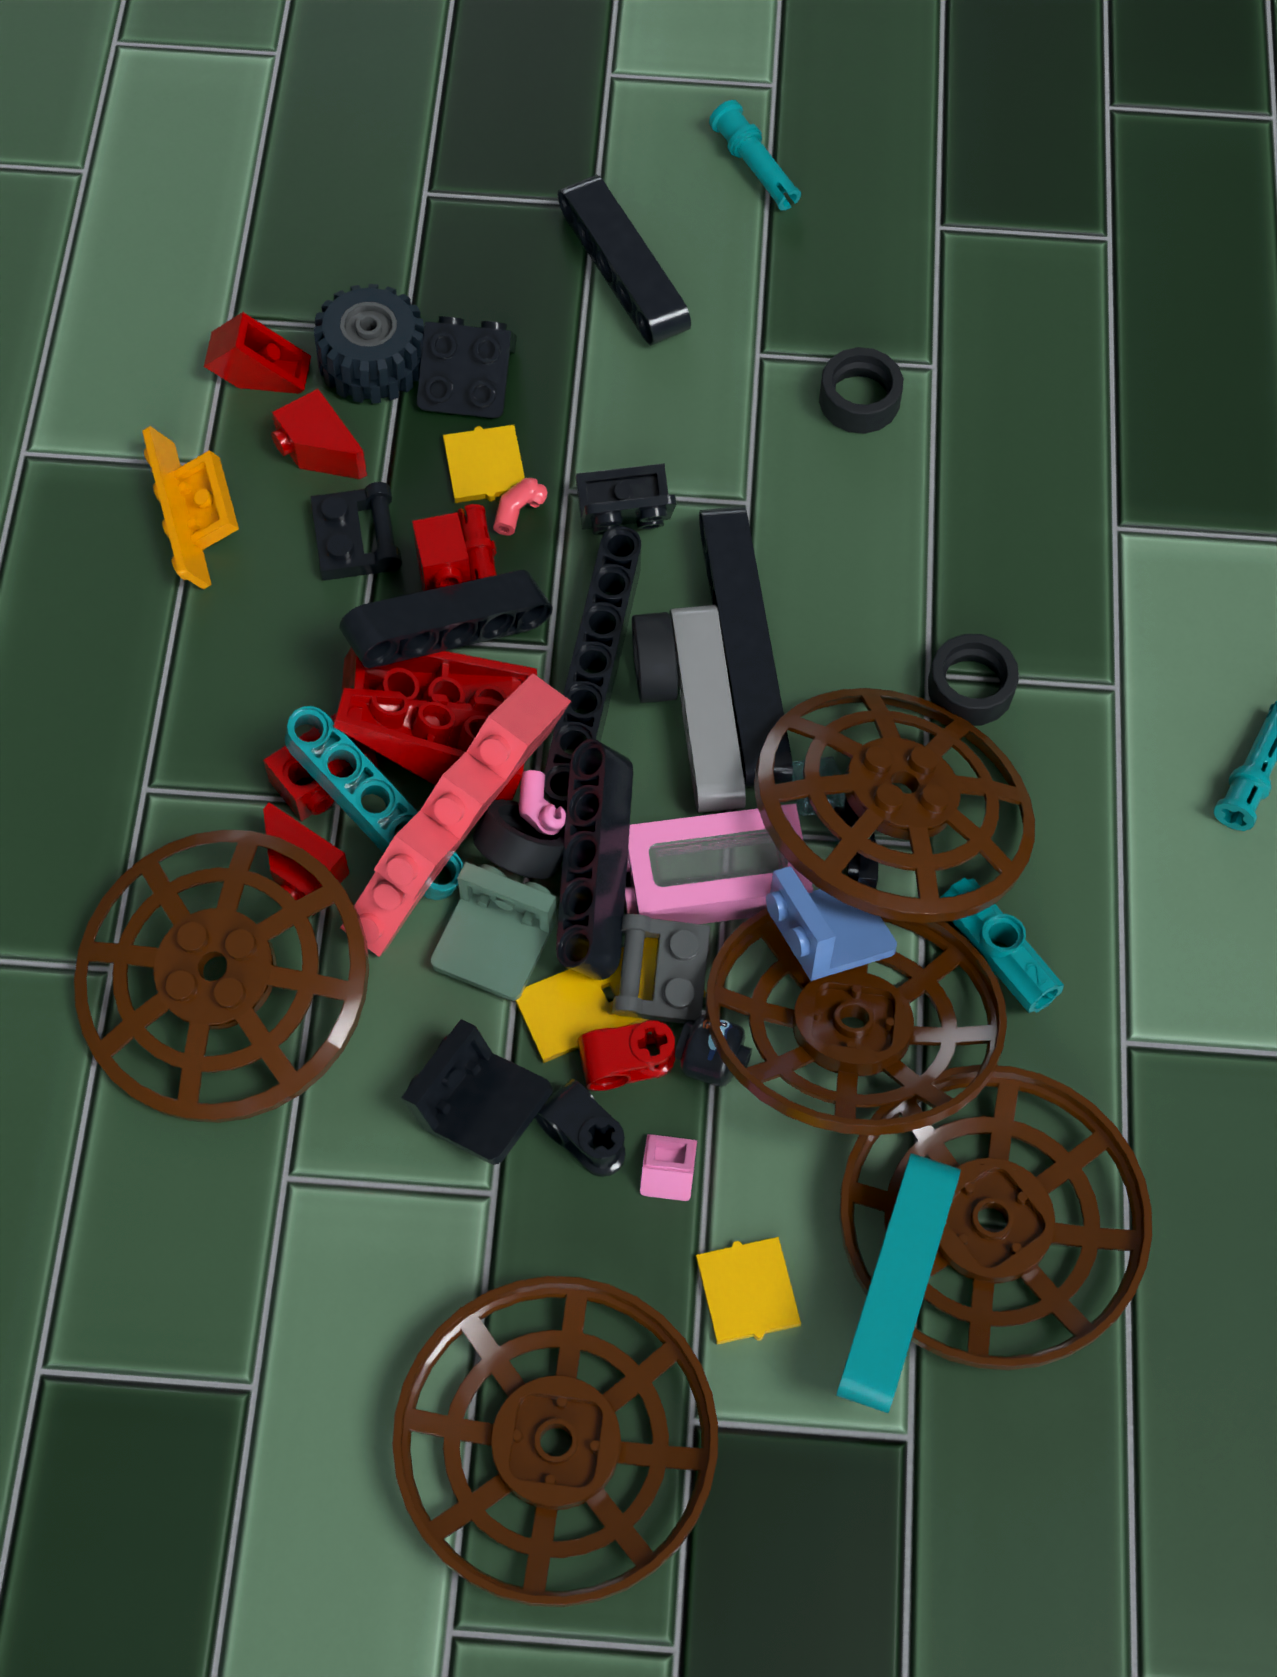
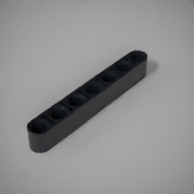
(745, 637)
(597, 652)

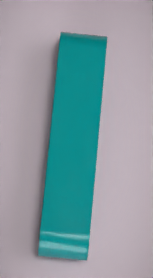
(364, 781)
(898, 1283)

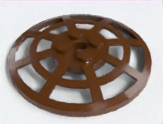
(889, 810)
(234, 996)
(860, 1050)
(1027, 1212)
(547, 1404)

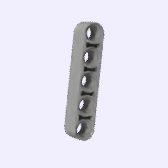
(707, 710)

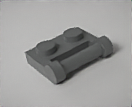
(678, 969)

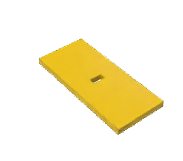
(574, 1004)

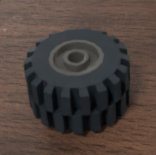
(369, 343)

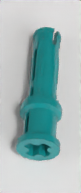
(745, 143)
(1251, 781)

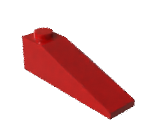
(439, 673)
(417, 733)

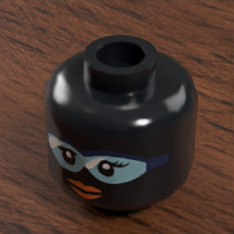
(700, 1057)

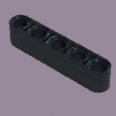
(624, 260)
(445, 618)
(594, 860)

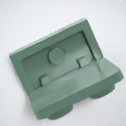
(495, 931)

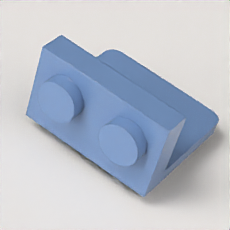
(823, 930)

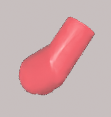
(513, 500)

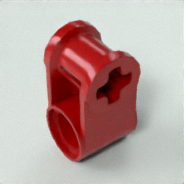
(621, 1056)

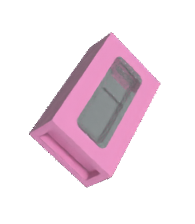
(704, 866)

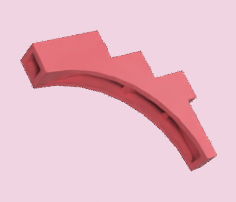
(455, 807)

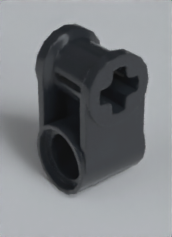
(579, 1122)

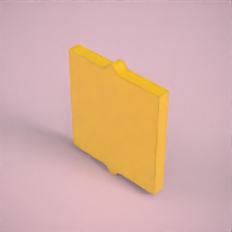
(483, 462)
(748, 1290)

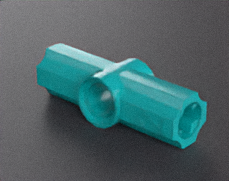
(1016, 965)

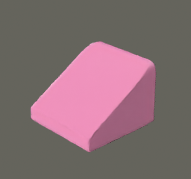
(668, 1167)

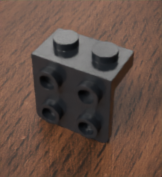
(465, 367)
(624, 498)
(475, 1096)

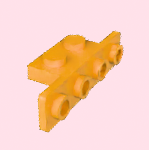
(193, 504)

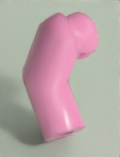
(535, 808)

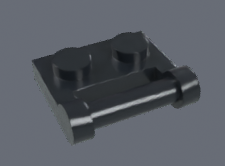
(340, 532)

